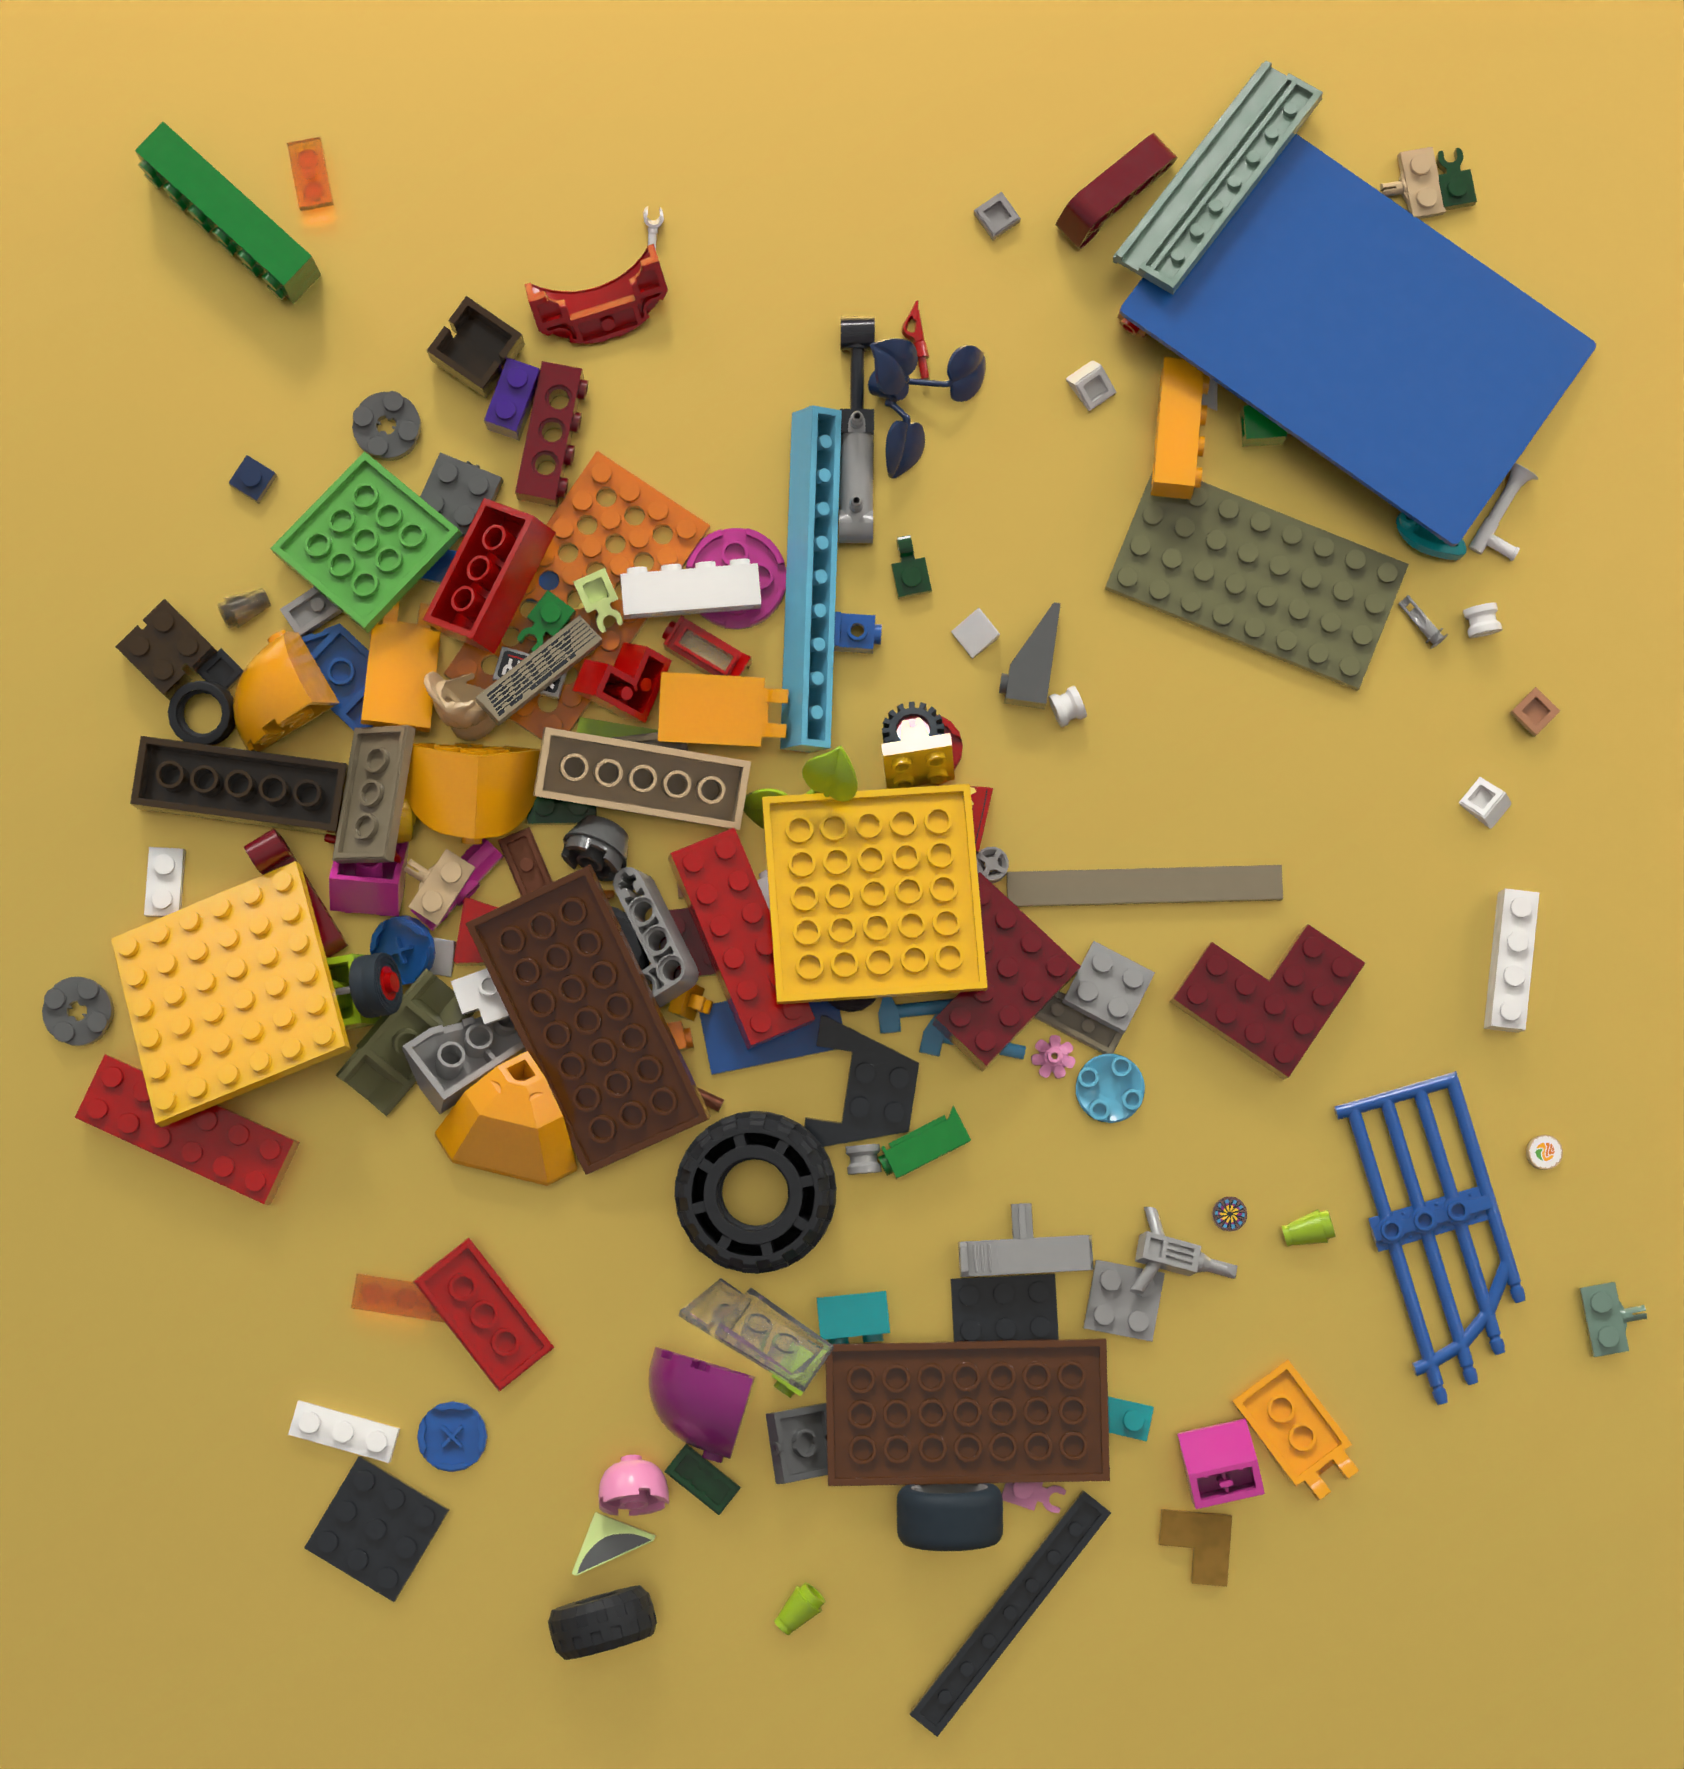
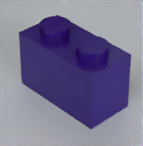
(512, 399)

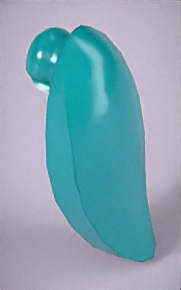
(1427, 542)

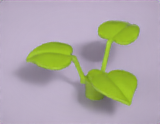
(825, 773)

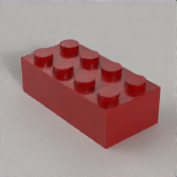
(489, 575)

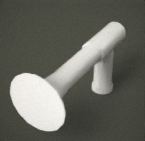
(1485, 535)

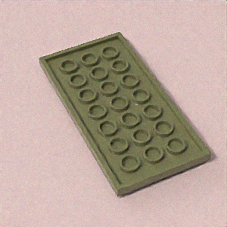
(1259, 580)

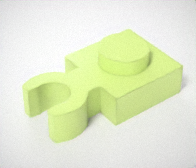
(597, 594)

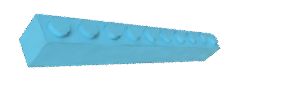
(811, 578)

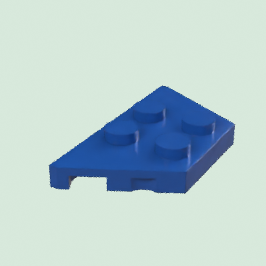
(344, 667)

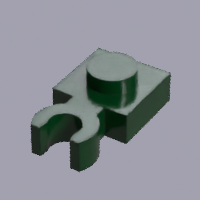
(1455, 185)

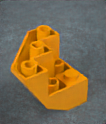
(510, 1126)

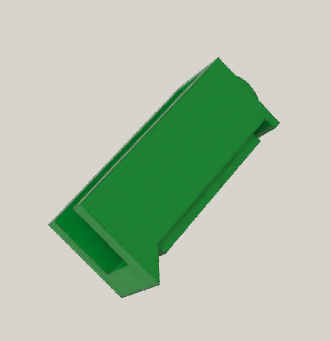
(924, 1145)

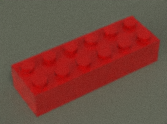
(736, 934)
(207, 1143)

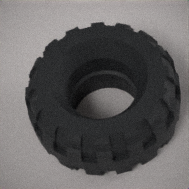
(808, 1179)

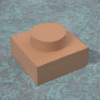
(1535, 711)

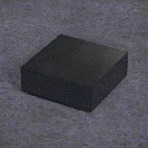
(221, 670)

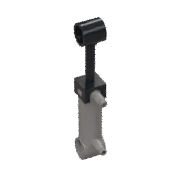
(856, 438)

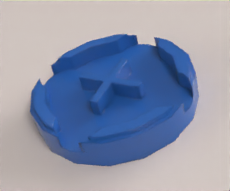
(407, 943)
(452, 1436)

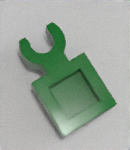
(548, 617)

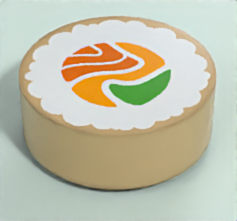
(1544, 1152)

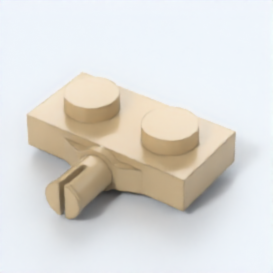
(1418, 183)
(439, 885)

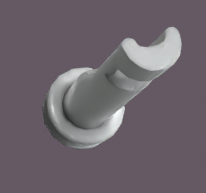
(1423, 622)

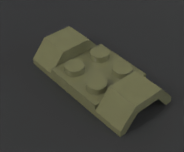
(379, 1065)

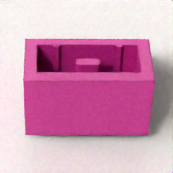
(1220, 1463)

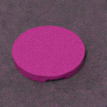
(749, 544)

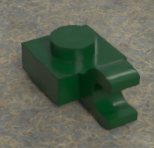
(910, 574)

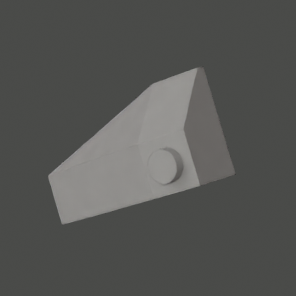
(458, 1056)

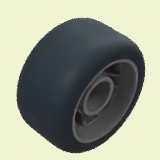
(950, 1516)

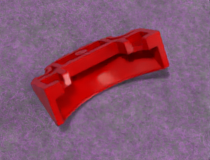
(603, 310)

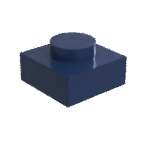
(252, 479)

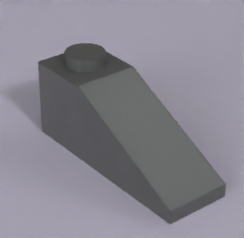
(1031, 669)

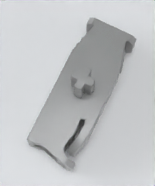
(1024, 1252)

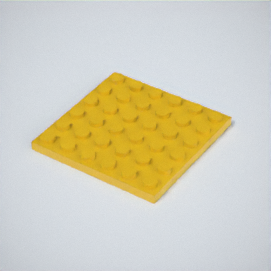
(874, 894)
(229, 994)

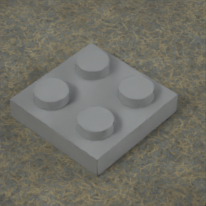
(1108, 987)
(1116, 1309)

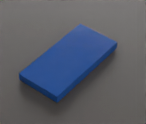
(729, 1053)

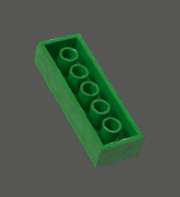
(228, 212)

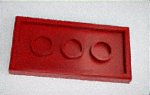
(483, 1314)

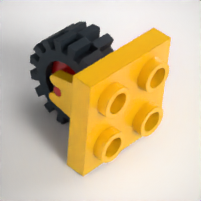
(916, 748)

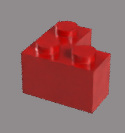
(626, 687)

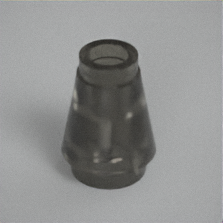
(242, 607)

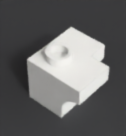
(479, 993)

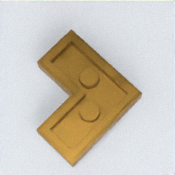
(1207, 1535)

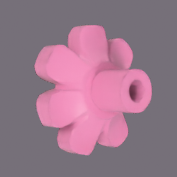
(1049, 1064)

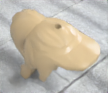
(458, 707)

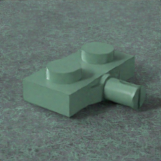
(1607, 1318)

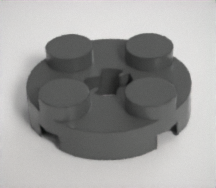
(393, 407)
(66, 1027)

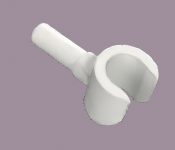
(653, 226)

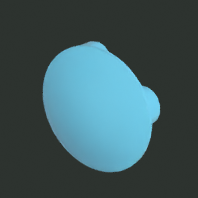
(1110, 1088)

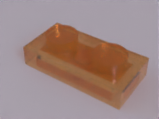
(310, 173)

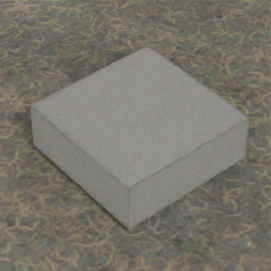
(997, 216)

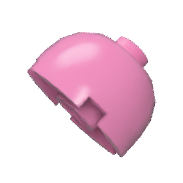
(633, 1486)

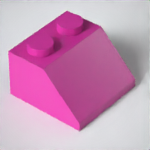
(369, 886)

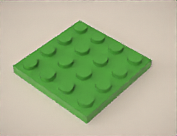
(366, 541)

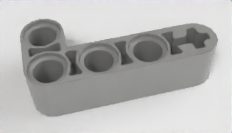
(651, 933)

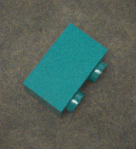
(853, 1316)

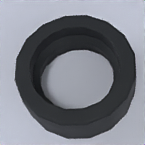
(177, 708)

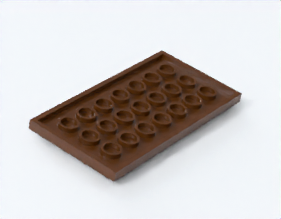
(588, 1019)
(967, 1412)

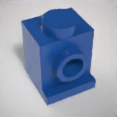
(846, 642)

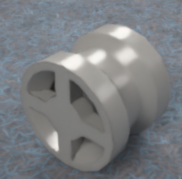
(994, 860)
(863, 1159)

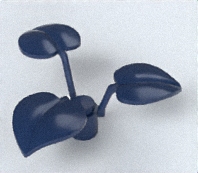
(893, 364)

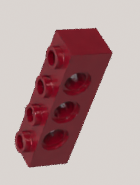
(552, 382)

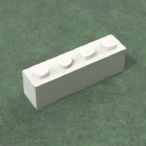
(690, 590)
(1511, 960)

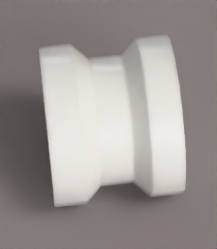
(1482, 620)
(1067, 706)

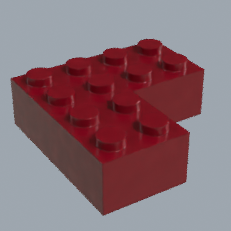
(1022, 978)
(1273, 1016)

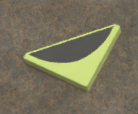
(608, 1540)

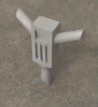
(1172, 1255)

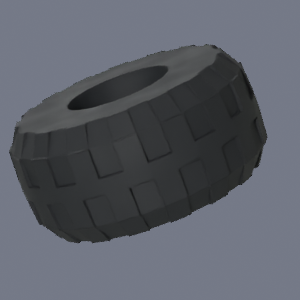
(602, 1622)

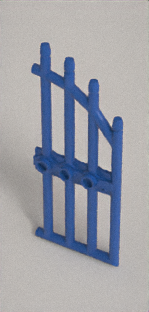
(1435, 1217)

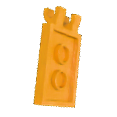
(396, 671)
(717, 709)
(1296, 1428)

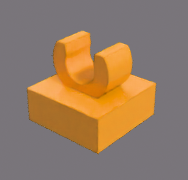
(689, 1003)

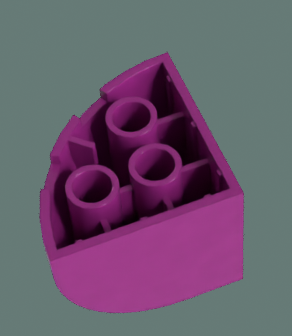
(699, 1401)

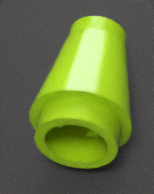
(1309, 1229)
(801, 1607)

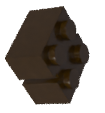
(478, 347)
(166, 648)

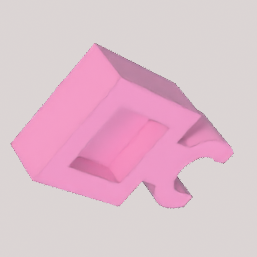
(1029, 1493)

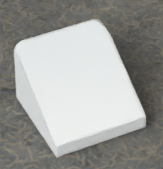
(1091, 385)
(975, 633)
(1485, 802)
(444, 957)

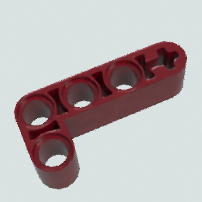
(1114, 189)
(271, 853)

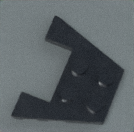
(877, 1089)

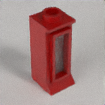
(703, 649)

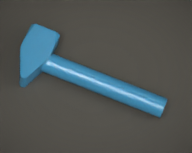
(890, 1013)
(933, 1039)

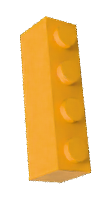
(1177, 430)

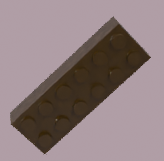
(238, 785)

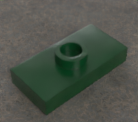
(702, 1479)

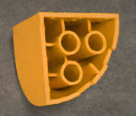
(279, 692)
(471, 788)

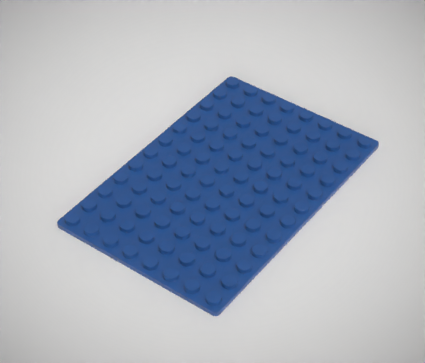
(1369, 339)

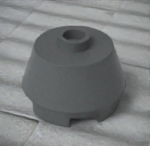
(597, 843)

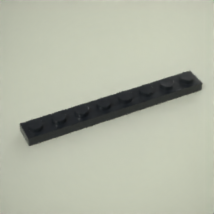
(1009, 1613)

